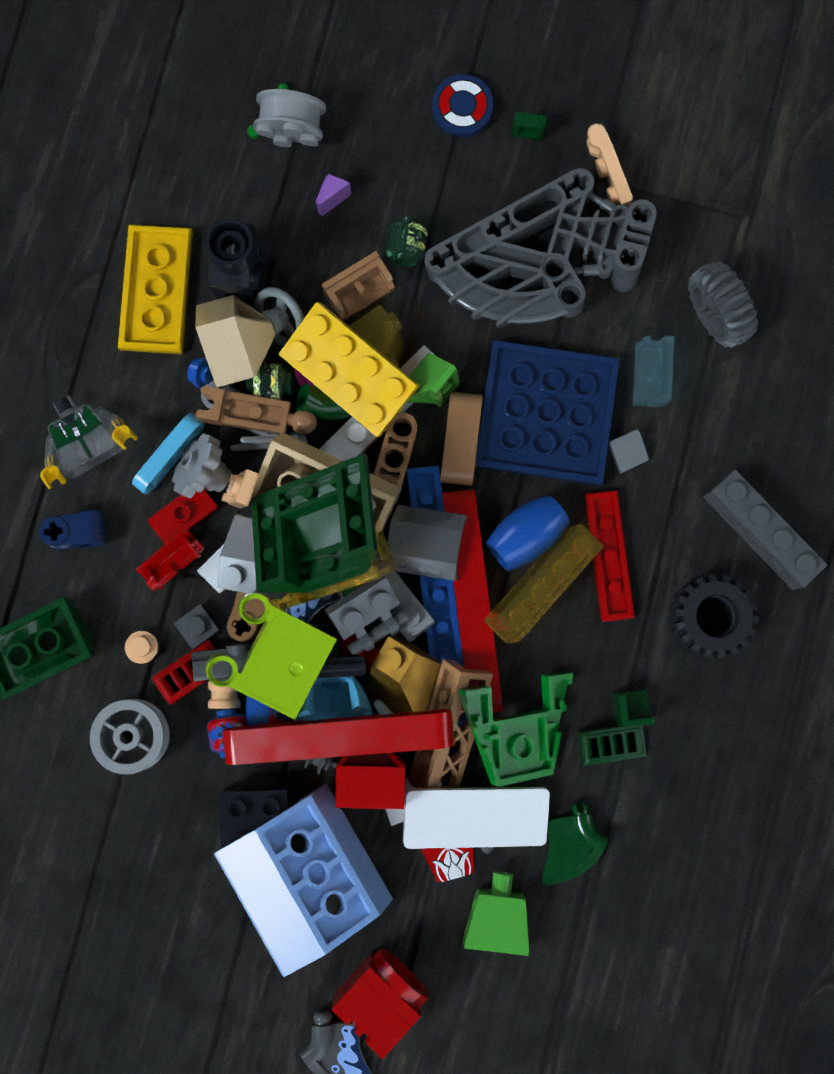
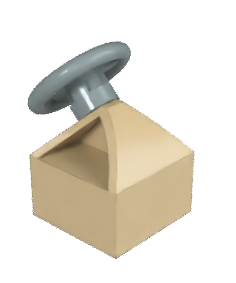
(239, 336)

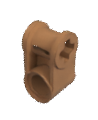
(253, 609)

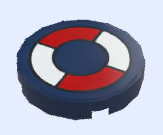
(462, 105)

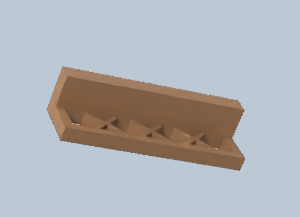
(433, 764)

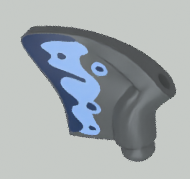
(334, 1048)

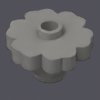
(201, 468)

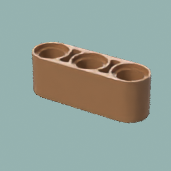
(461, 438)
(400, 445)

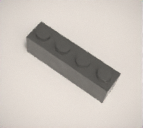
(765, 530)

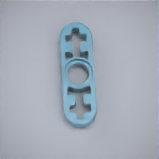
(168, 453)

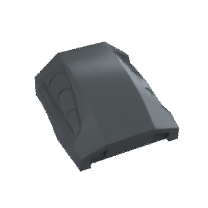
(426, 541)

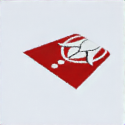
(449, 862)

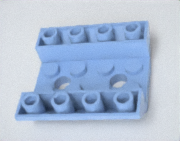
(290, 889)

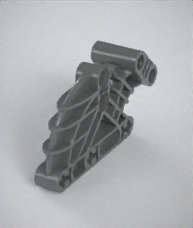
(614, 241)

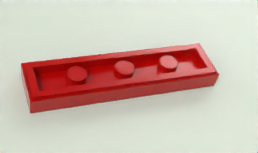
(611, 561)

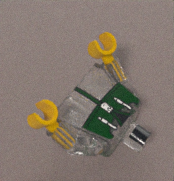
(81, 440)

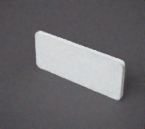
(475, 817)

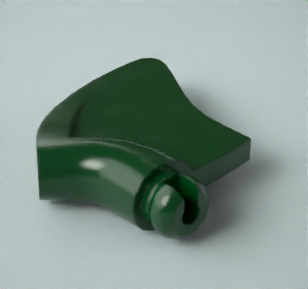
(573, 845)

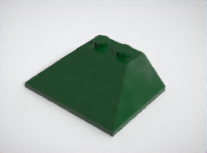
(315, 529)

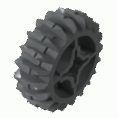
(723, 304)

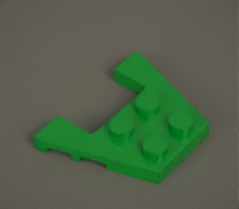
(518, 744)

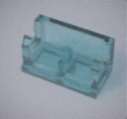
(653, 372)

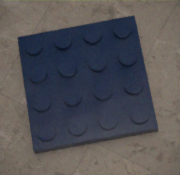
(547, 413)

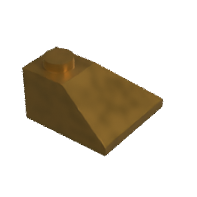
(403, 676)

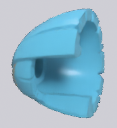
(335, 699)

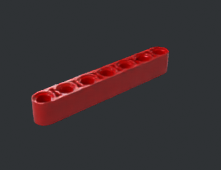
(472, 594)
(339, 737)

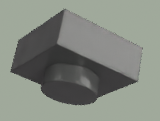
(197, 626)

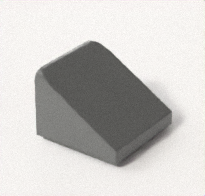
(628, 451)

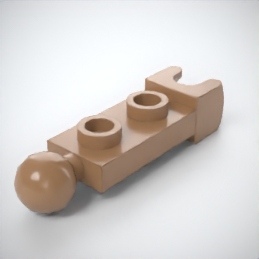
(254, 413)

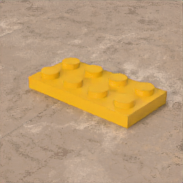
(348, 369)

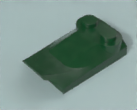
(42, 646)

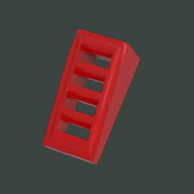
(163, 685)

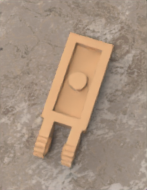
(608, 165)
(240, 489)

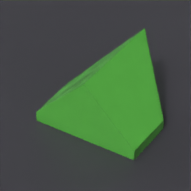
(435, 379)

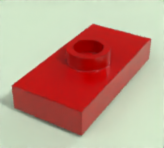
(182, 513)

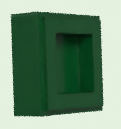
(528, 126)

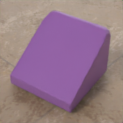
(332, 194)

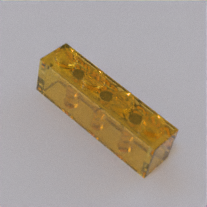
(543, 584)

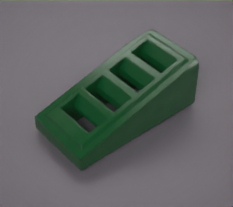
(586, 751)

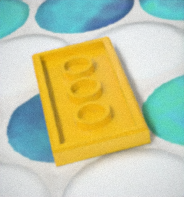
(155, 289)

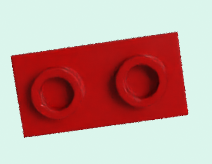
(169, 559)

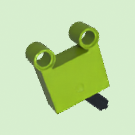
(283, 660)

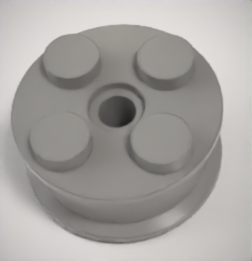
(289, 117)
(110, 741)

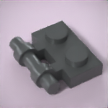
(361, 608)

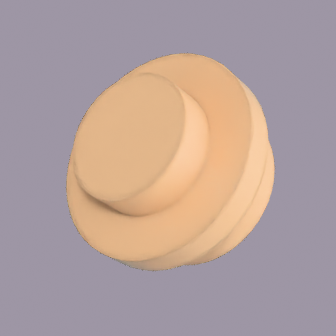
(141, 647)

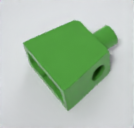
(498, 919)

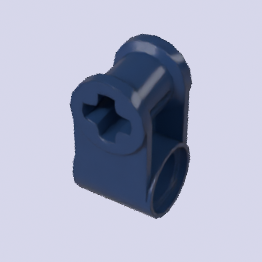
(79, 530)

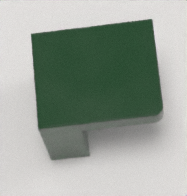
(632, 709)

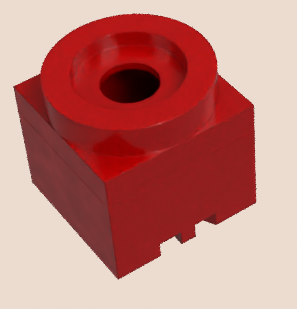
(381, 1000)

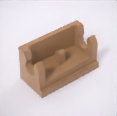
(358, 286)

